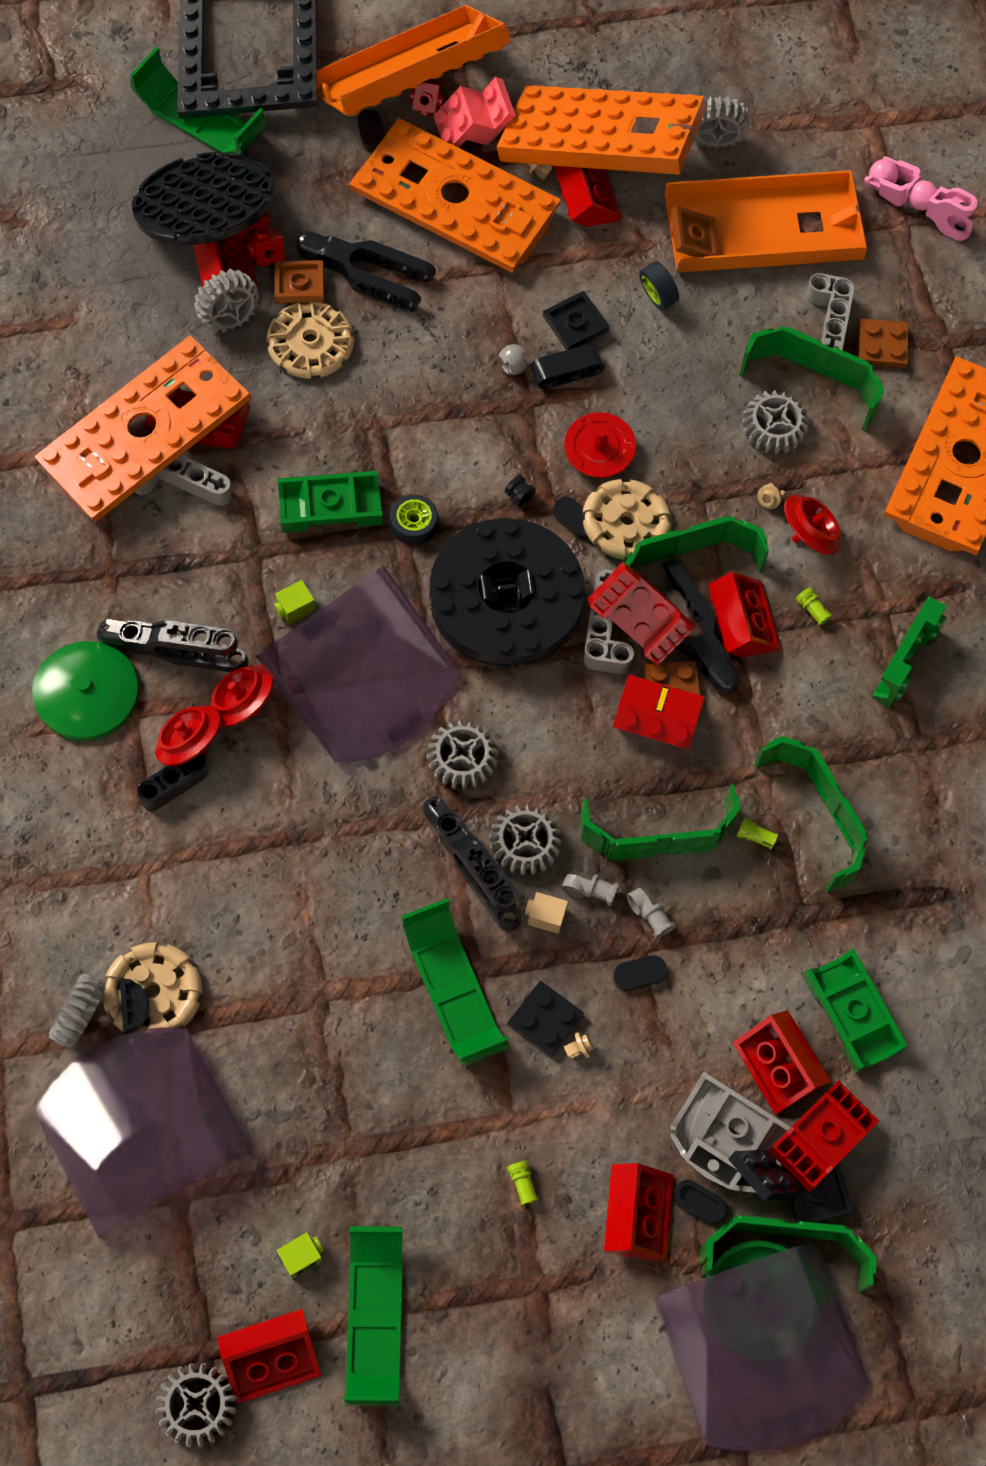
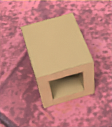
(546, 912)

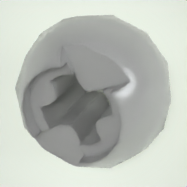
(513, 359)

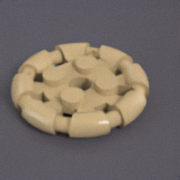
(310, 352)
(620, 506)
(156, 974)

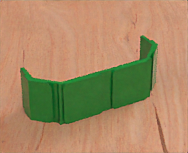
(159, 92)
(820, 358)
(720, 530)
(799, 755)
(658, 844)
(452, 983)
(853, 1245)
(374, 1316)

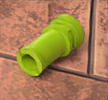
(810, 601)
(752, 832)
(520, 1174)

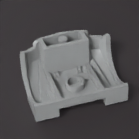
(718, 1123)

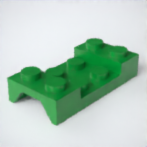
(329, 500)
(924, 627)
(855, 1011)

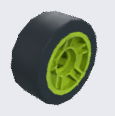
(659, 285)
(418, 509)

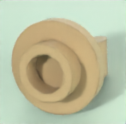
(540, 170)
(770, 496)
(581, 1046)

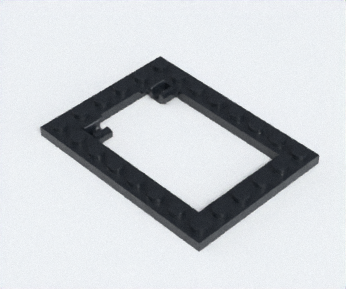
(200, 92)

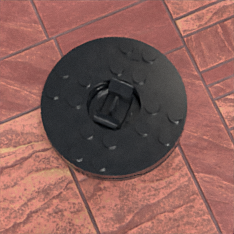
(506, 592)

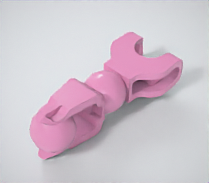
(941, 205)

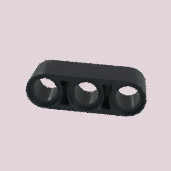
(567, 366)
(168, 792)

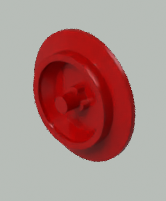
(600, 445)
(813, 524)
(241, 694)
(187, 735)

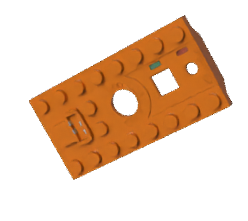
(497, 219)
(954, 418)
(104, 464)

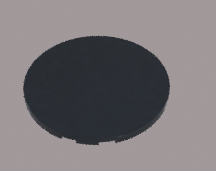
(203, 198)

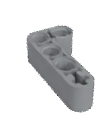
(829, 297)
(212, 488)
(601, 642)

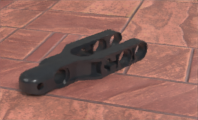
(337, 256)
(157, 641)
(705, 648)
(474, 863)

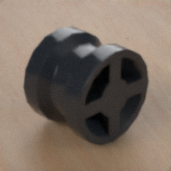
(520, 490)

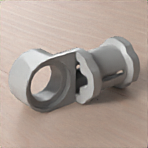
(580, 887)
(653, 913)

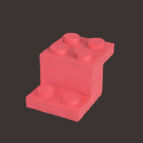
(475, 114)

